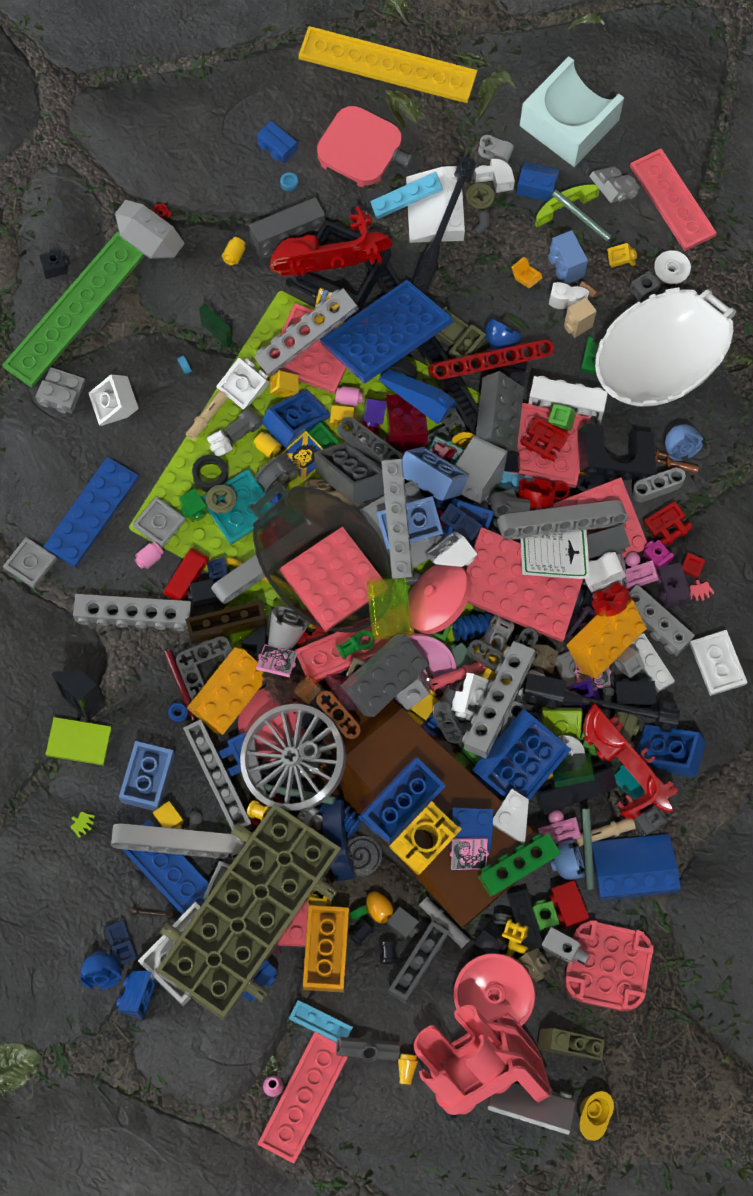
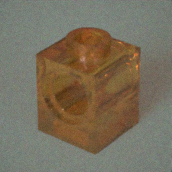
(307, 688)

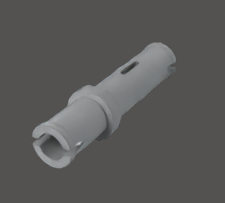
(441, 919)

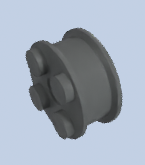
(276, 470)

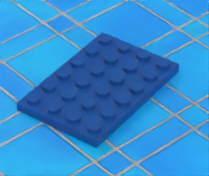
(386, 331)

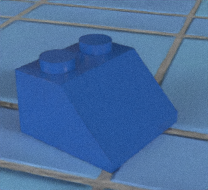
(537, 182)
(473, 823)

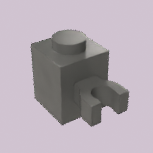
(649, 820)

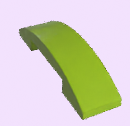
(584, 193)

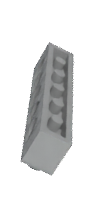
(317, 331)
(397, 518)
(84, 603)
(482, 744)
(217, 775)

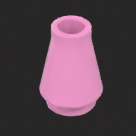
(273, 1091)

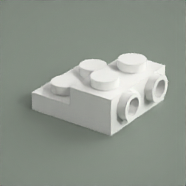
(243, 383)
(467, 702)

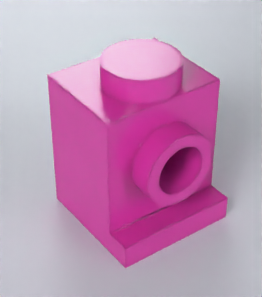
(662, 559)

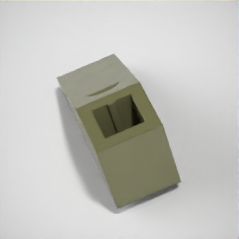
(570, 1044)

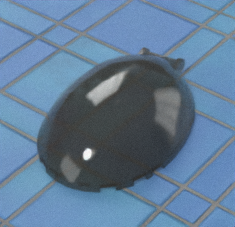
(300, 522)

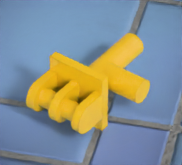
(515, 934)

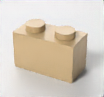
(580, 317)

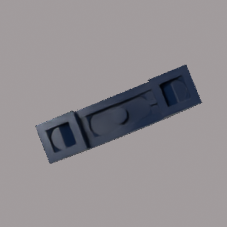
(334, 831)

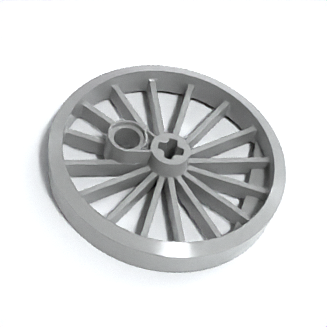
(252, 771)

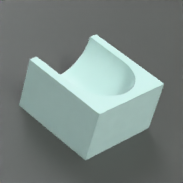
(568, 114)

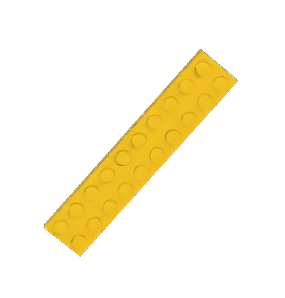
(388, 64)

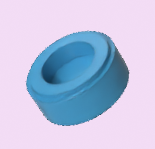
(289, 181)
(184, 365)

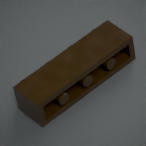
(226, 622)

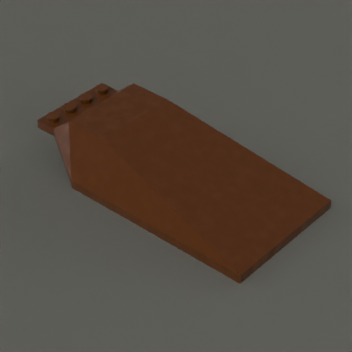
(381, 753)

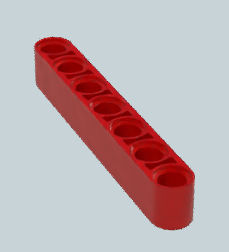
(483, 359)

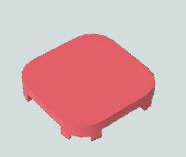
(358, 145)
(616, 967)

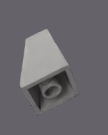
(485, 466)

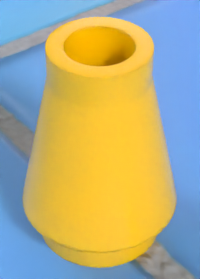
(407, 1065)

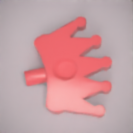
(700, 590)

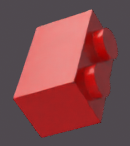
(569, 905)

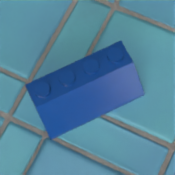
(402, 800)

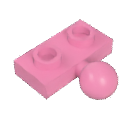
(639, 574)
(559, 829)

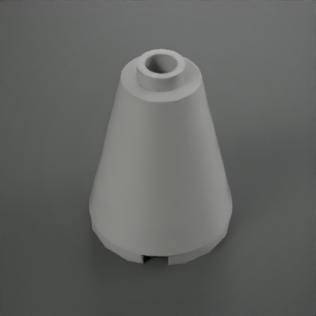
(286, 628)

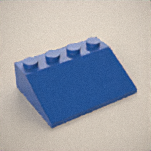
(522, 757)
(635, 867)

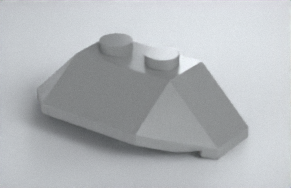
(147, 231)

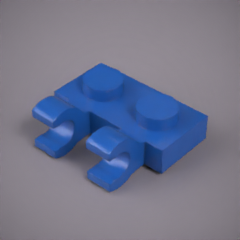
(235, 746)

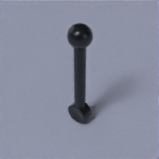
(289, 283)

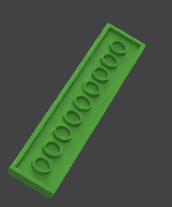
(73, 310)

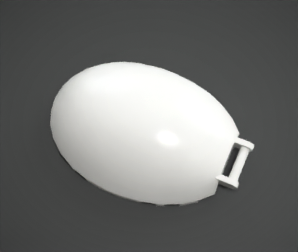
(664, 347)

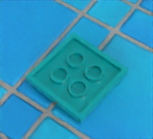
(240, 520)

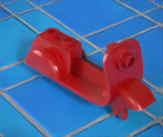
(305, 255)
(612, 744)

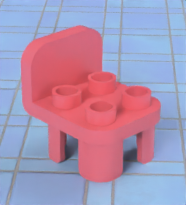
(481, 1061)

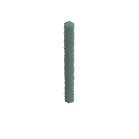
(580, 214)
(295, 793)
(588, 848)

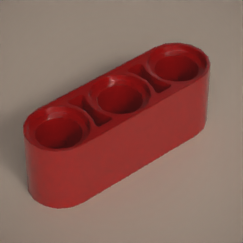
(187, 573)

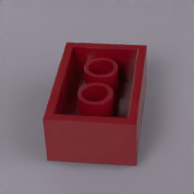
(405, 424)

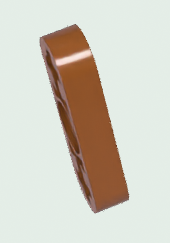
(351, 722)

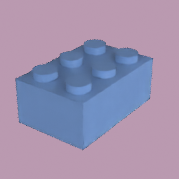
(433, 473)
(422, 521)
(147, 776)

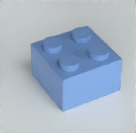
(567, 257)

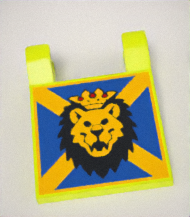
(302, 455)

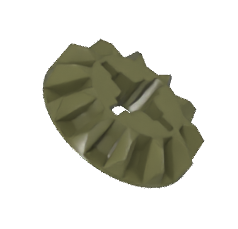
(484, 190)
(220, 491)

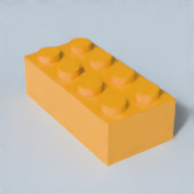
(605, 640)
(227, 691)
(325, 948)

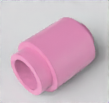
(349, 396)
(149, 555)

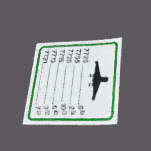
(556, 555)

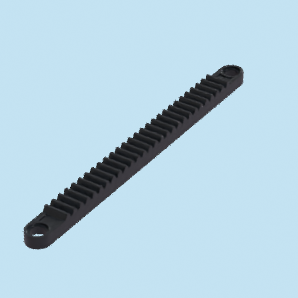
(433, 353)

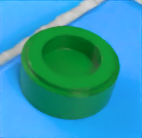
(359, 912)

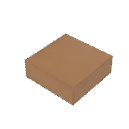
(593, 291)

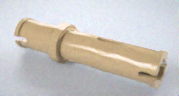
(202, 421)
(612, 829)

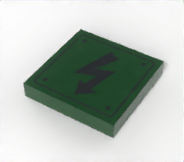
(215, 325)
(574, 771)

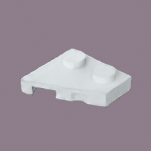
(512, 816)

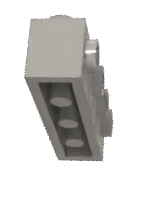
(661, 623)

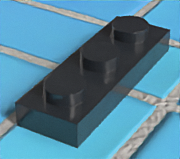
(524, 914)

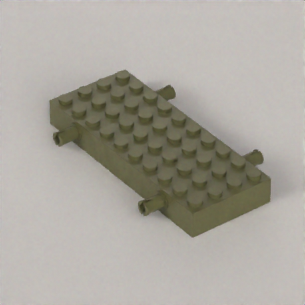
(248, 912)

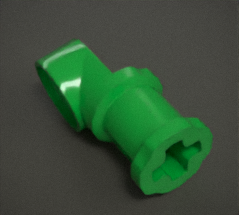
(353, 644)

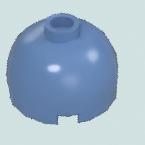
(683, 441)
(569, 861)

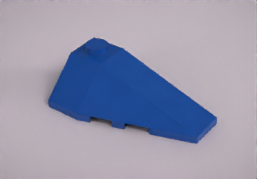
(424, 397)

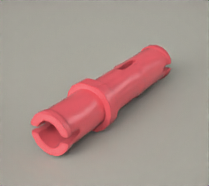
(456, 675)

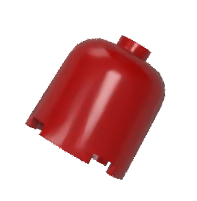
(538, 492)

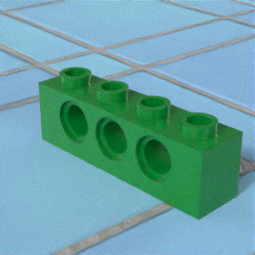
(547, 849)

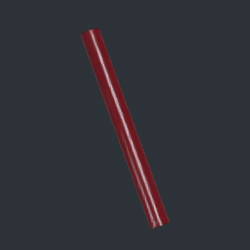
(180, 682)

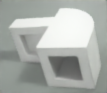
(499, 172)

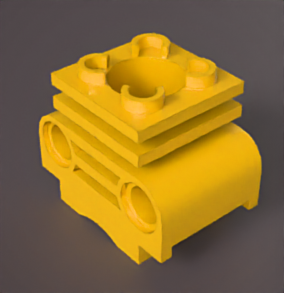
(440, 829)

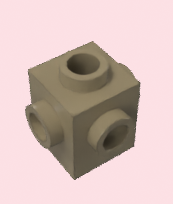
(544, 659)
(535, 964)

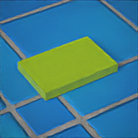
(78, 741)

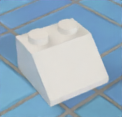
(113, 399)
(452, 551)

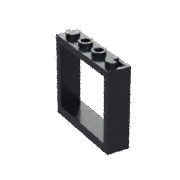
(348, 235)

